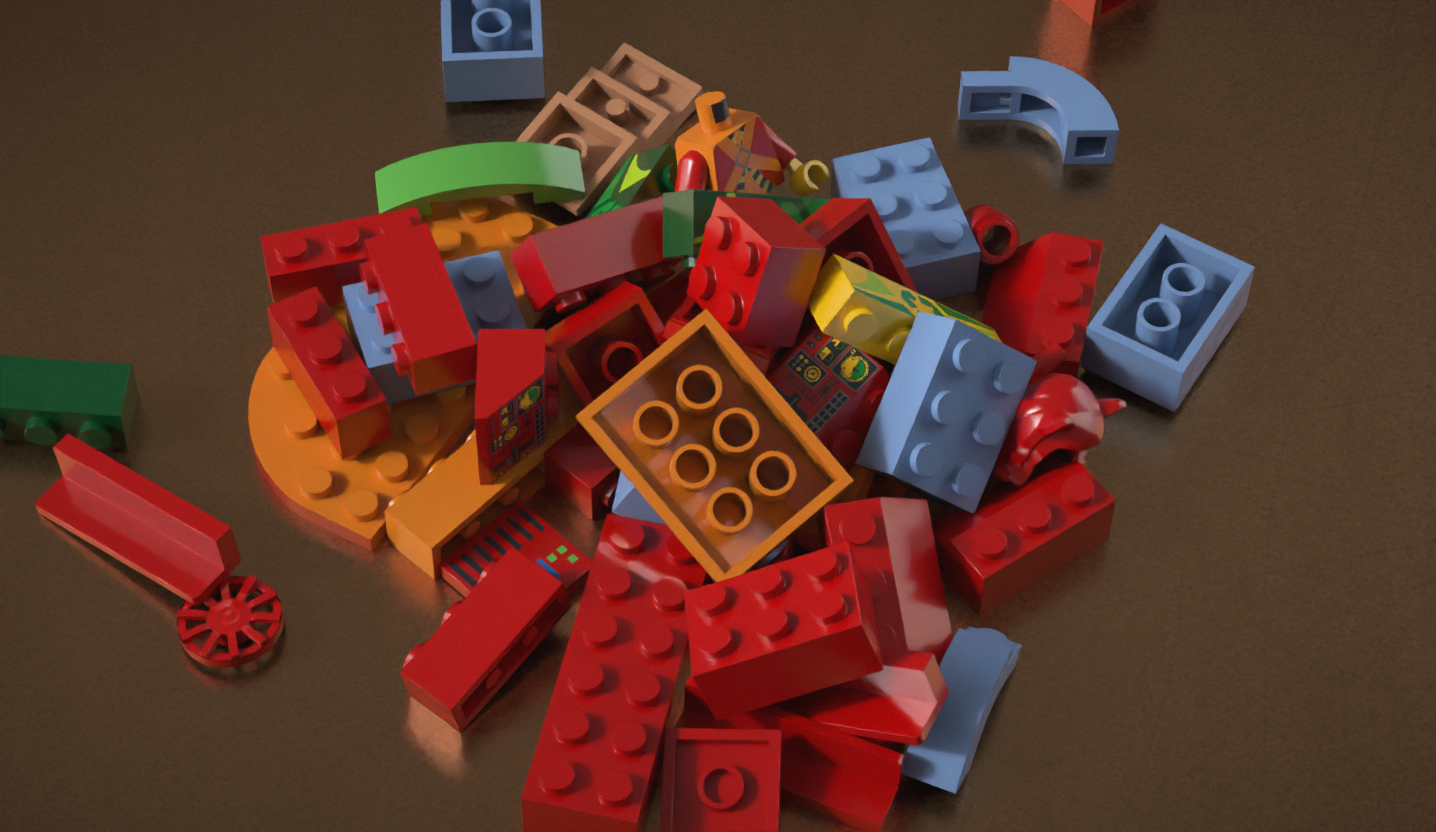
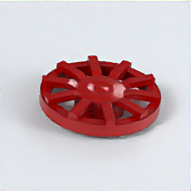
(232, 623)

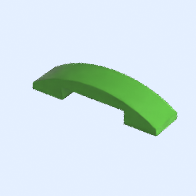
(480, 172)

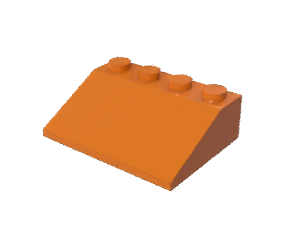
(715, 449)

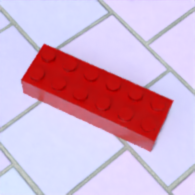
(615, 685)

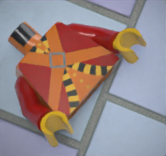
(739, 153)

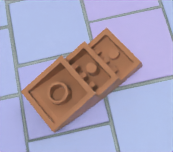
(614, 115)

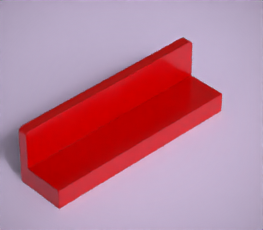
(139, 522)
(885, 705)
(821, 765)

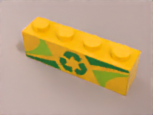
(871, 309)

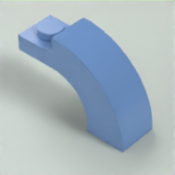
(1048, 98)
(974, 674)

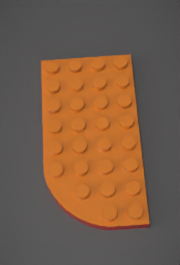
(355, 491)

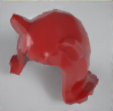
(1051, 416)

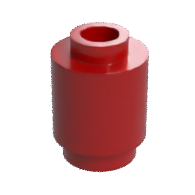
(1002, 235)

